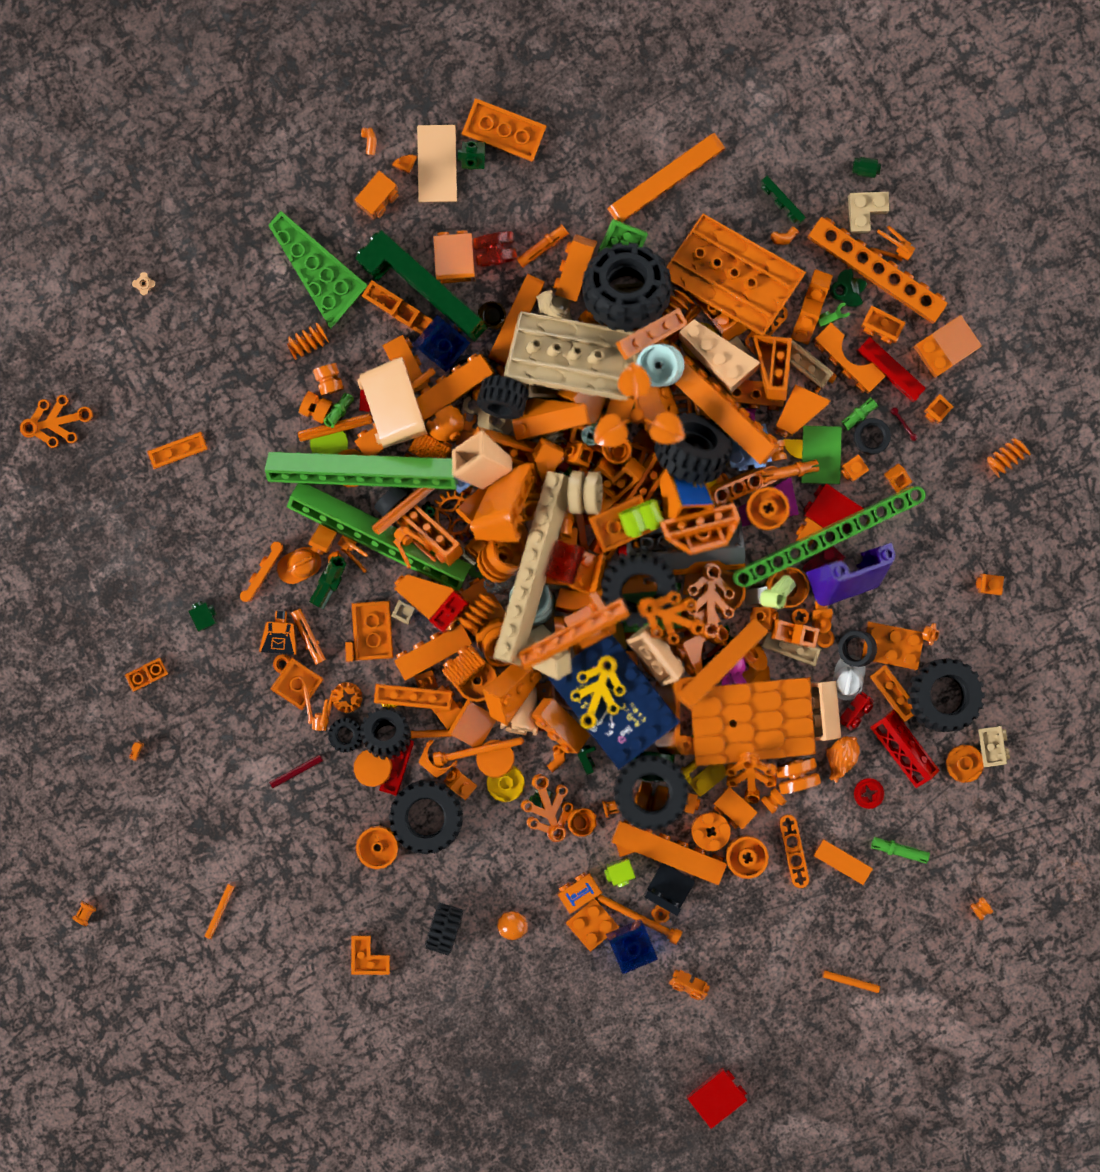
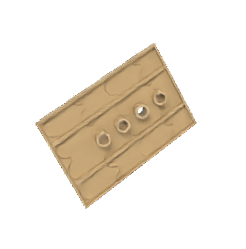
(567, 355)

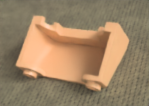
(392, 403)

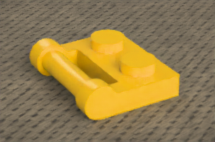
(705, 779)

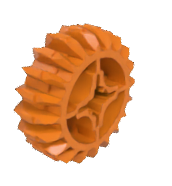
(460, 499)

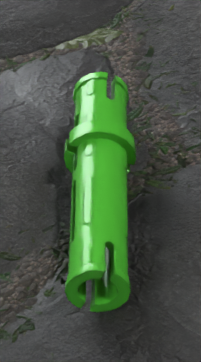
(891, 847)

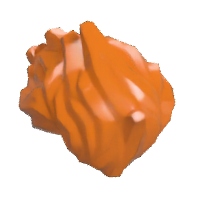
(842, 756)

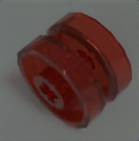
(495, 249)

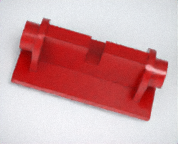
(862, 706)

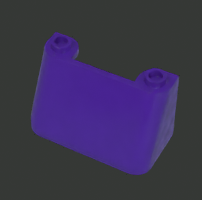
(835, 583)

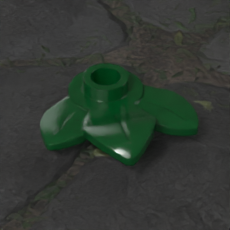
(851, 288)

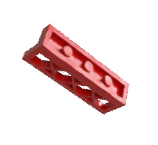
(893, 371)
(908, 747)

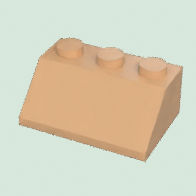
(656, 656)
(825, 711)

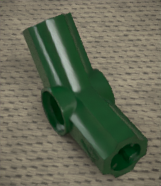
(328, 582)

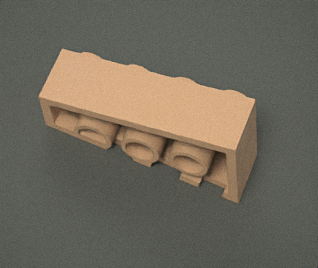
(718, 356)

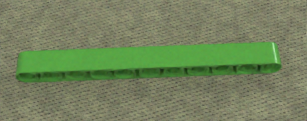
(838, 536)

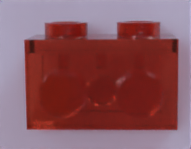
(565, 562)

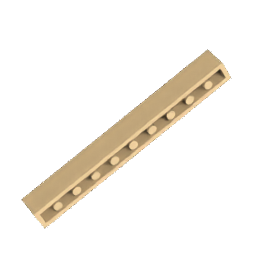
(532, 569)

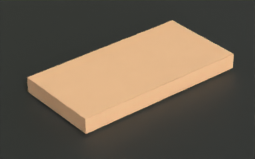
(437, 163)

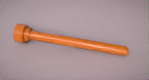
(442, 758)
(672, 934)

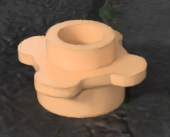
(147, 287)

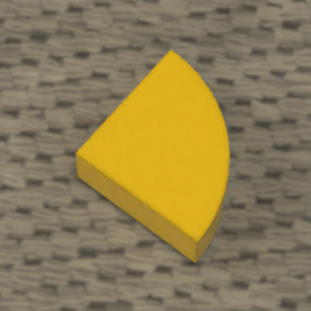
(794, 447)

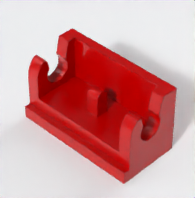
(448, 611)

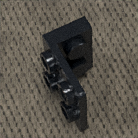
(669, 888)

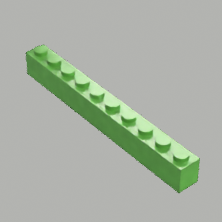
(360, 470)
(358, 527)

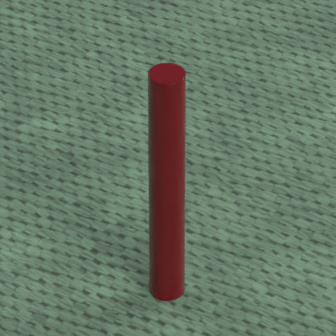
(296, 771)

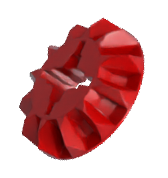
(864, 801)

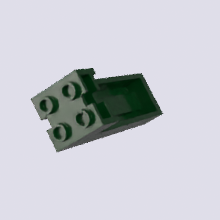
(383, 254)

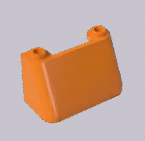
(502, 504)
(673, 741)

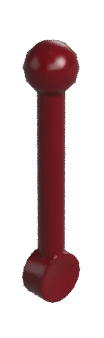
(894, 411)

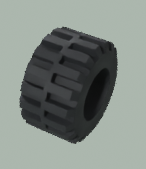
(502, 397)
(378, 720)
(444, 929)

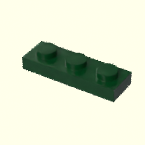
(782, 201)

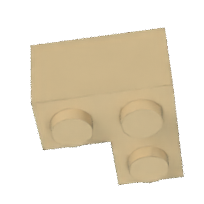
(862, 206)

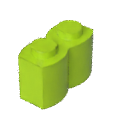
(641, 517)

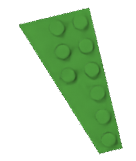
(324, 276)

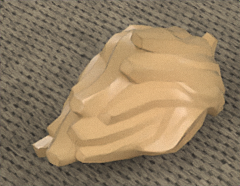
(554, 307)

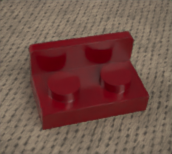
(824, 558)

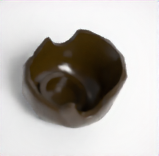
(492, 315)

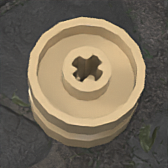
(585, 492)

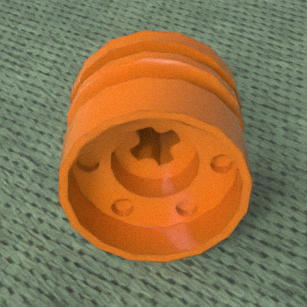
(500, 560)
(801, 590)

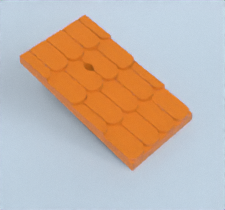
(747, 282)
(770, 717)

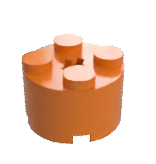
(707, 820)

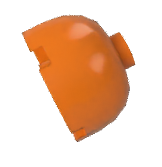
(446, 425)

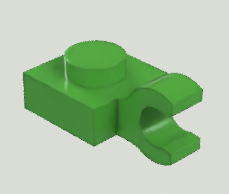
(827, 318)

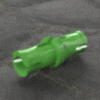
(338, 410)
(859, 414)

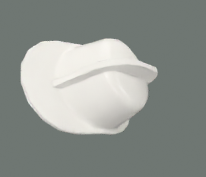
(848, 679)

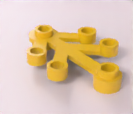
(599, 688)

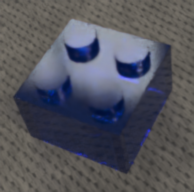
(441, 343)
(632, 946)

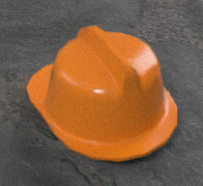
(298, 565)

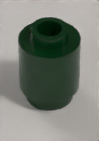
(866, 167)

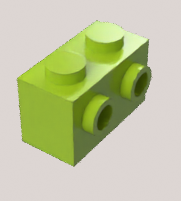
(619, 872)

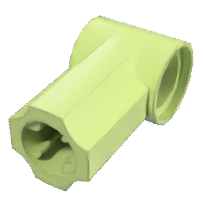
(777, 595)

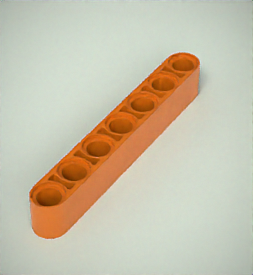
(666, 178)

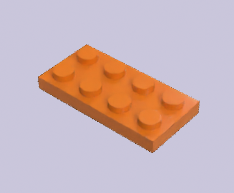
(504, 130)

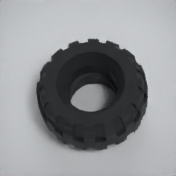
(620, 309)

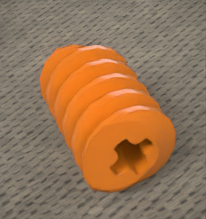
(679, 301)
(307, 341)
(1007, 456)
(478, 612)

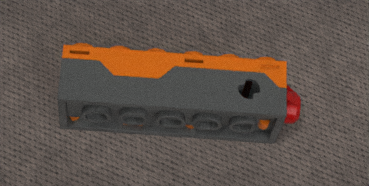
(726, 557)

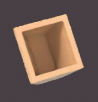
(480, 461)

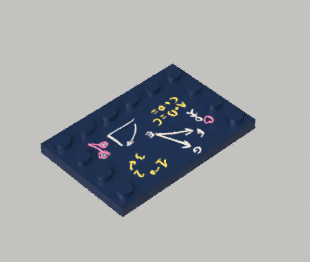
(641, 714)

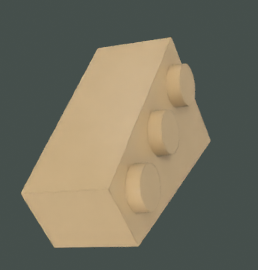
(555, 666)

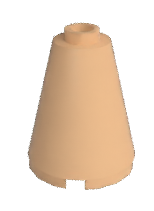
(522, 720)

